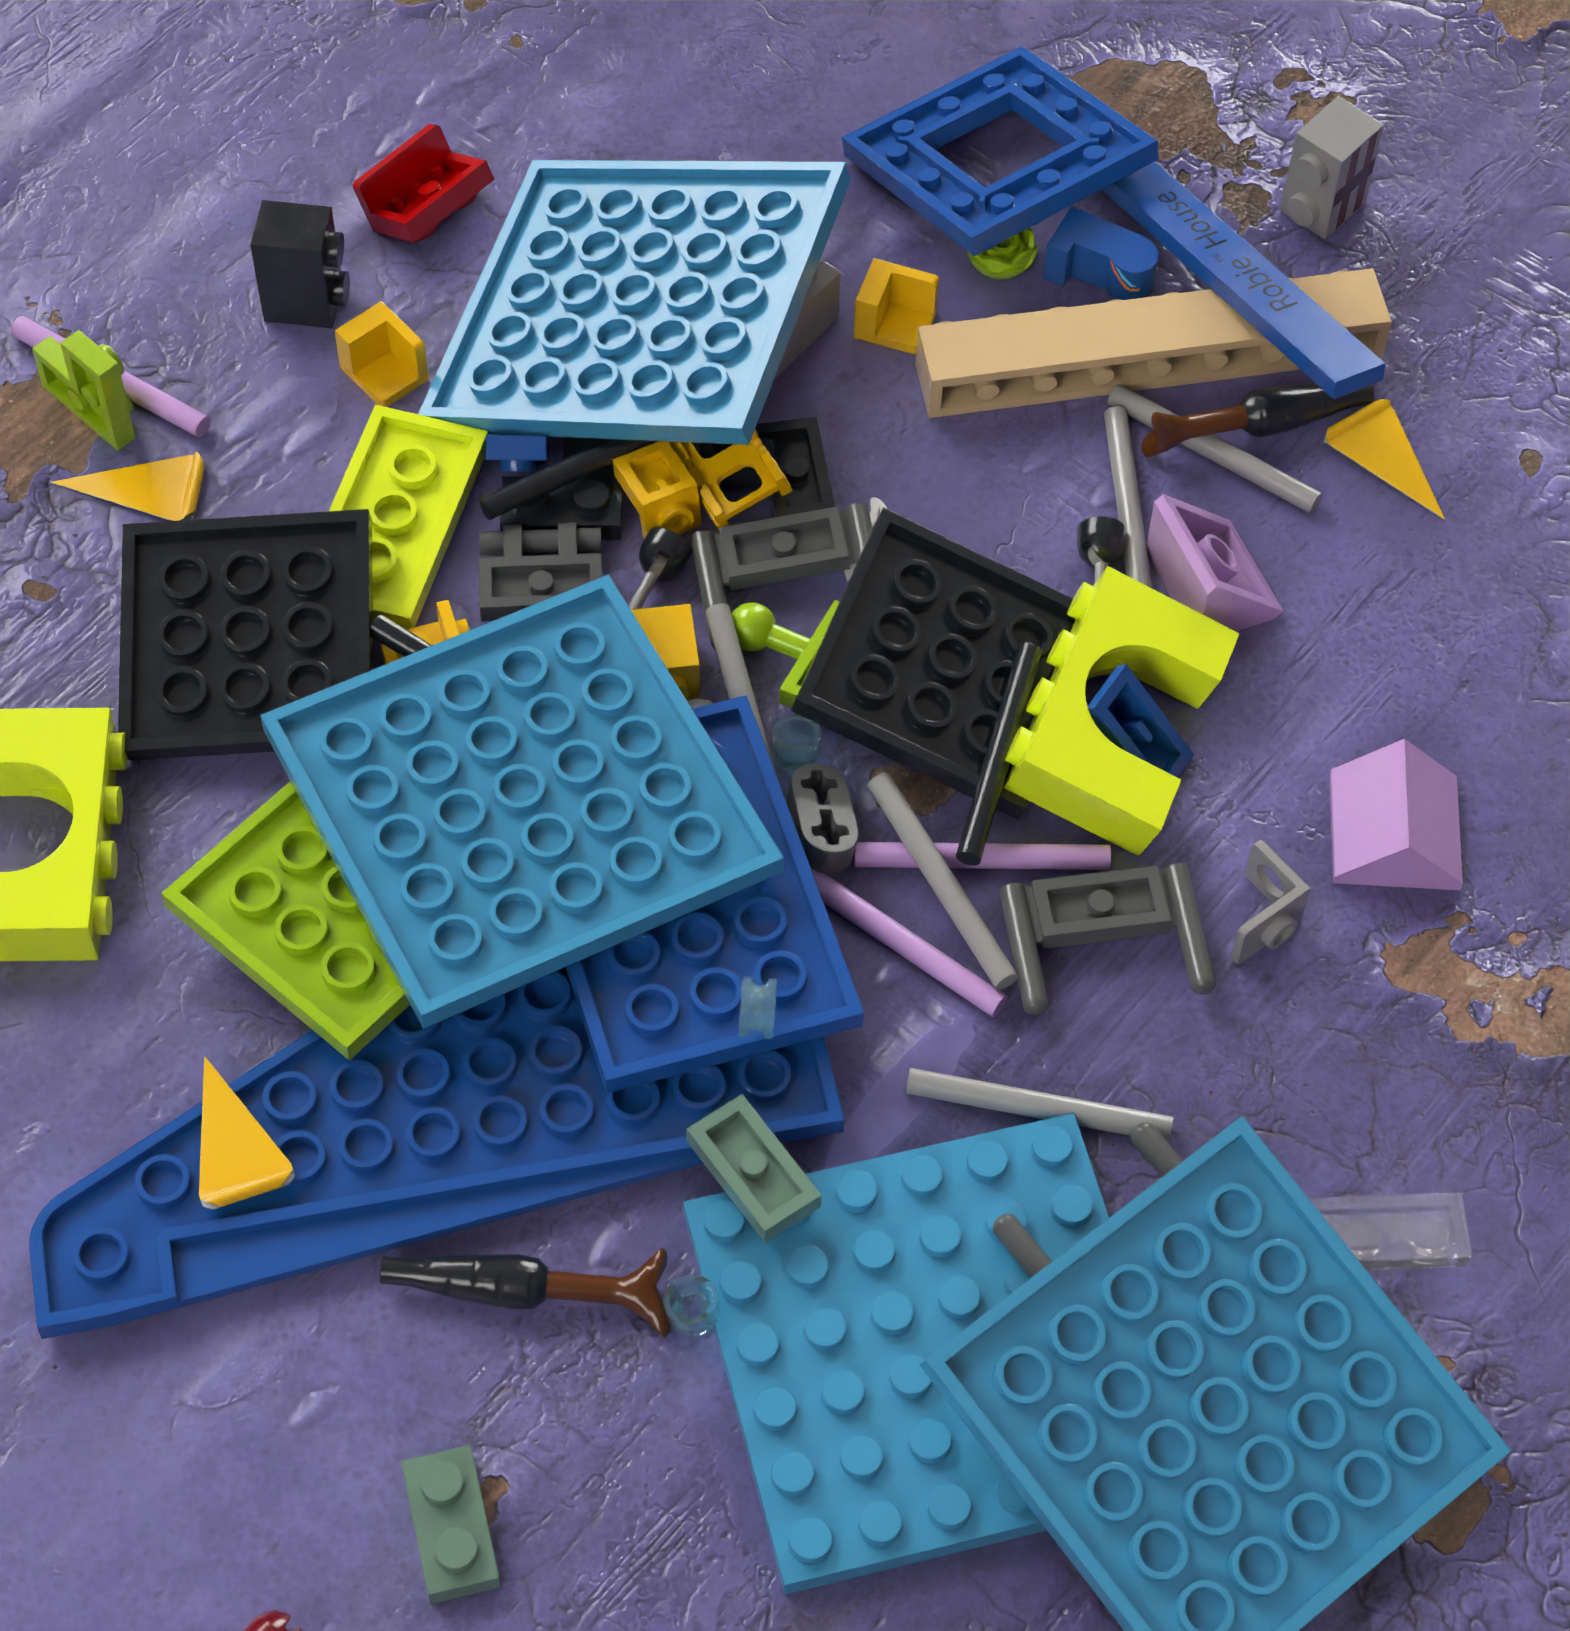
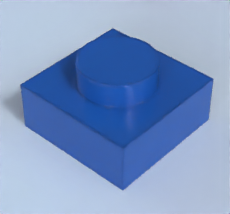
(517, 451)

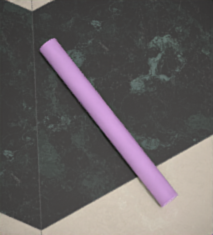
(136, 389)
(994, 856)
(910, 945)

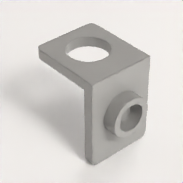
(1281, 918)

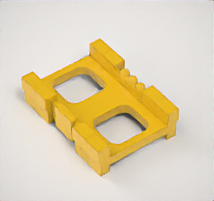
(711, 471)

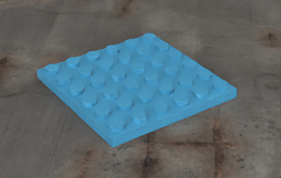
(639, 299)
(519, 798)
(829, 1335)
(1216, 1403)

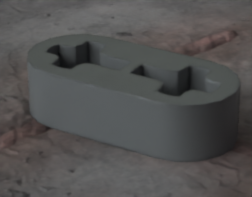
(834, 817)

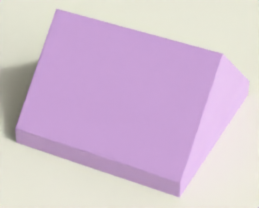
(1208, 565)
(1395, 821)

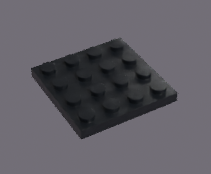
(236, 624)
(928, 652)

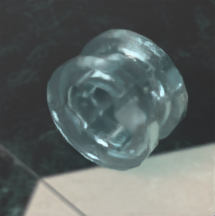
(757, 1008)

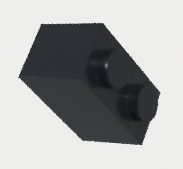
(299, 264)

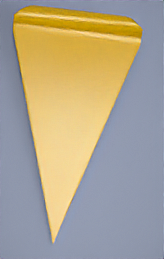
(1380, 445)
(158, 488)
(235, 1152)

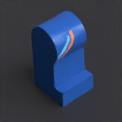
(1101, 256)

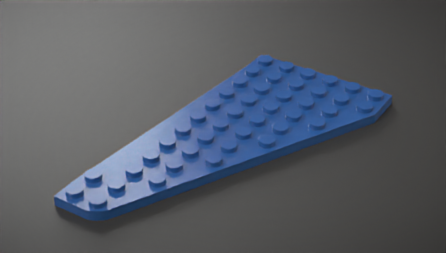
(395, 1150)

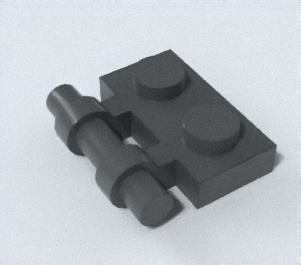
(522, 581)

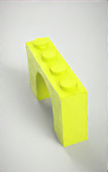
(1064, 755)
(61, 902)

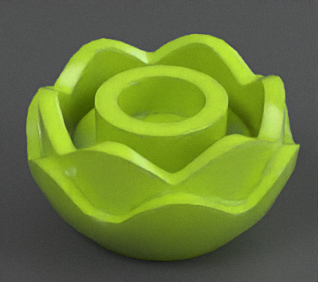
(1007, 258)

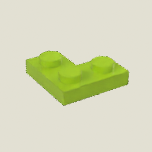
(88, 384)

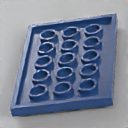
(676, 990)

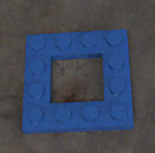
(1095, 151)

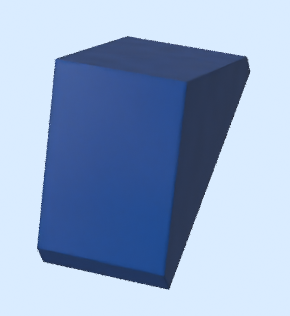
(1137, 724)

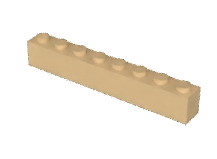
(1122, 342)

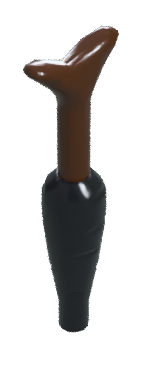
(1258, 414)
(526, 1282)

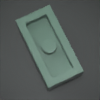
(753, 1168)
(450, 1524)

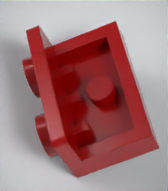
(419, 186)

